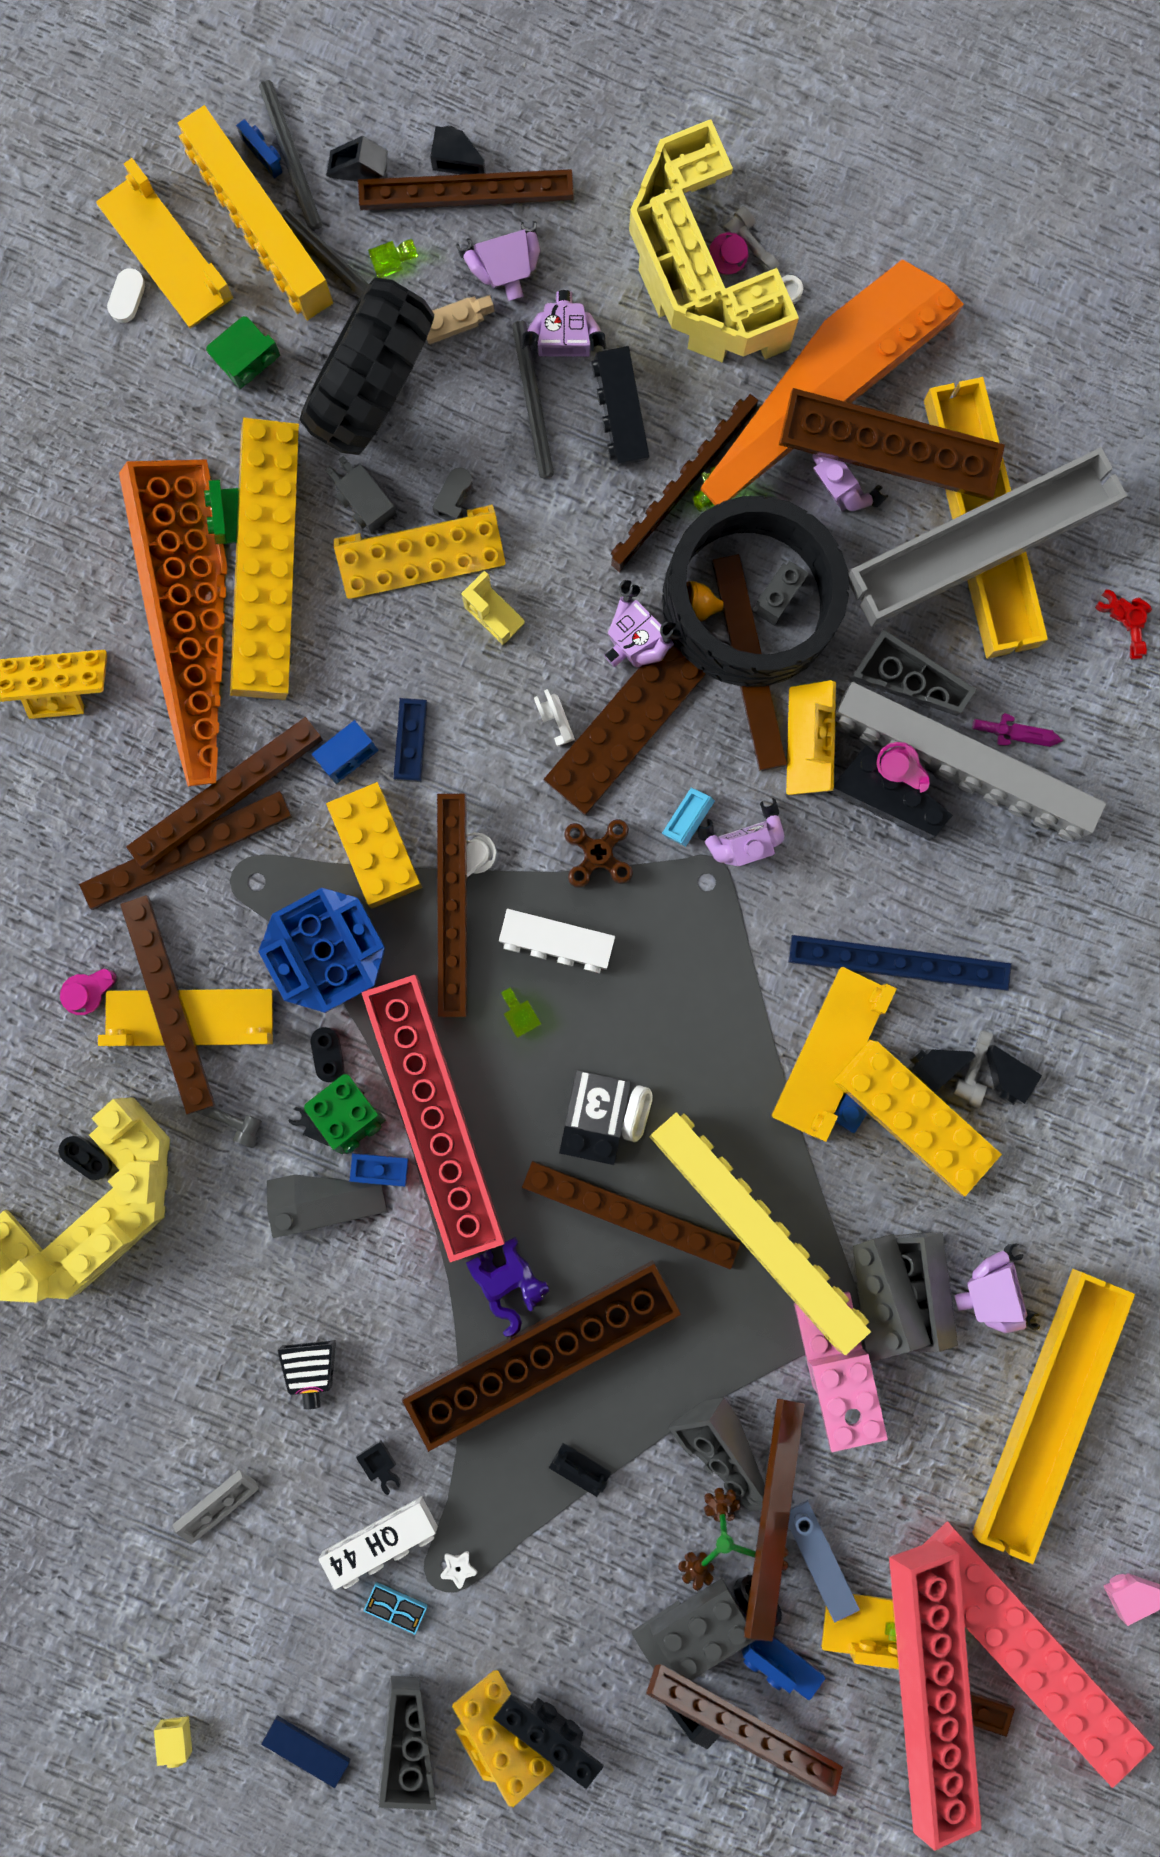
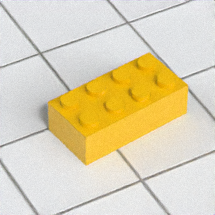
(374, 845)

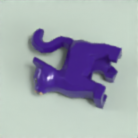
(502, 1280)

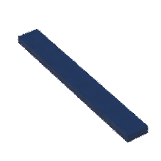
(900, 963)

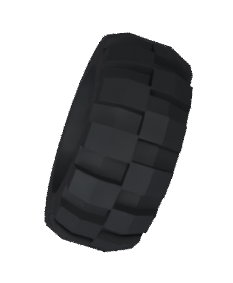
(367, 366)

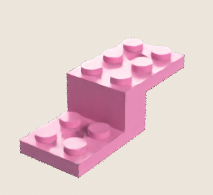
(841, 1386)

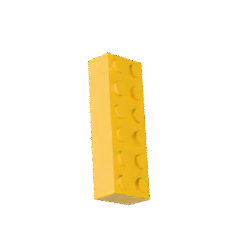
(917, 1117)

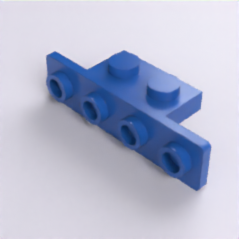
(782, 1666)

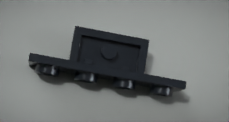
(551, 1737)

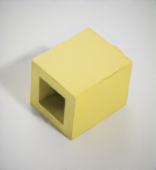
(173, 1741)

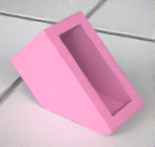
(1133, 1597)

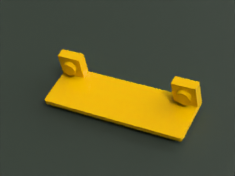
(164, 248)
(419, 553)
(213, 1015)
(833, 1041)

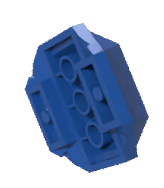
(293, 945)

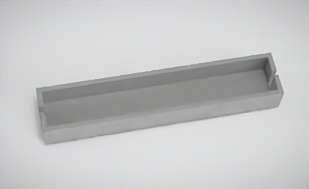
(986, 537)
(970, 763)

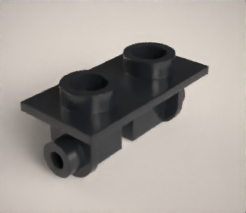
(580, 1470)

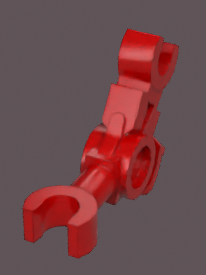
(1132, 616)

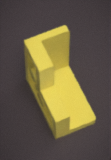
(491, 609)

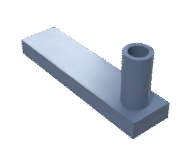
(821, 1562)

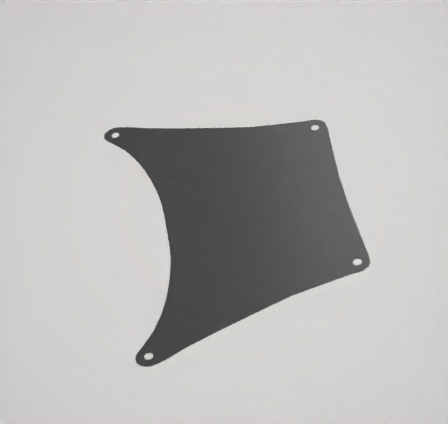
(668, 1016)

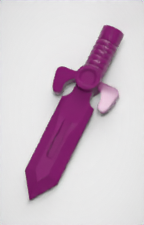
(1017, 732)

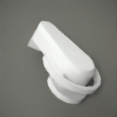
(553, 709)
(479, 853)

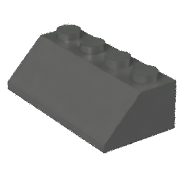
(929, 1277)

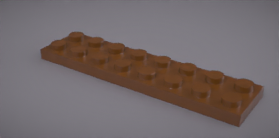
(891, 444)
(623, 729)

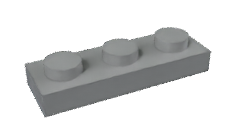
(215, 1506)

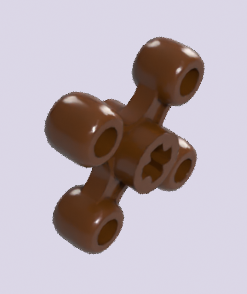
(606, 845)

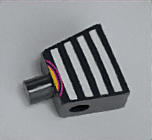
(308, 1369)

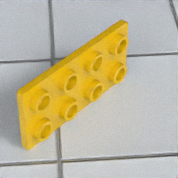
(53, 682)
(811, 738)
(863, 1633)
(493, 1748)

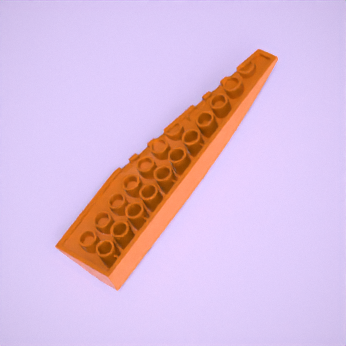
(841, 362)
(182, 598)

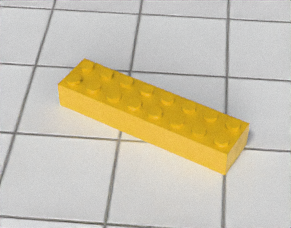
(254, 213)

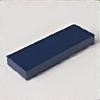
(410, 740)
(306, 1751)

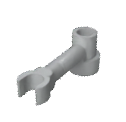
(740, 224)
(969, 1088)

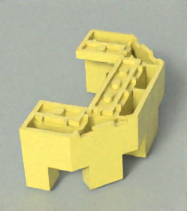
(680, 267)
(104, 1230)

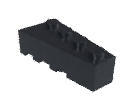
(621, 406)
(894, 801)

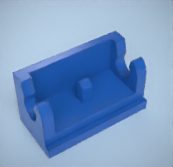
(345, 752)

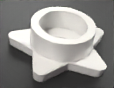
(458, 1561)

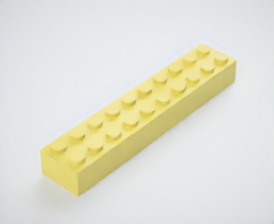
(761, 1236)

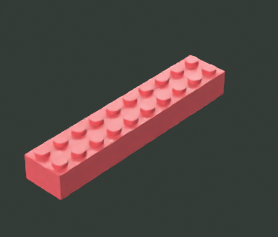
(433, 1118)
(1044, 1667)
(935, 1693)

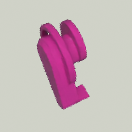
(728, 253)
(903, 765)
(86, 991)

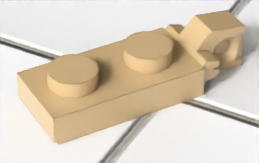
(459, 317)

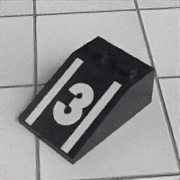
(595, 1117)

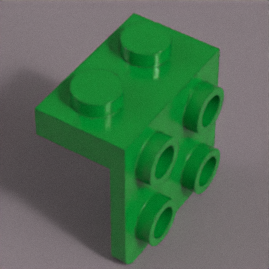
(243, 351)
(224, 512)
(344, 1115)

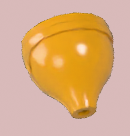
(703, 600)

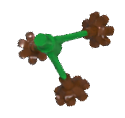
(699, 1567)

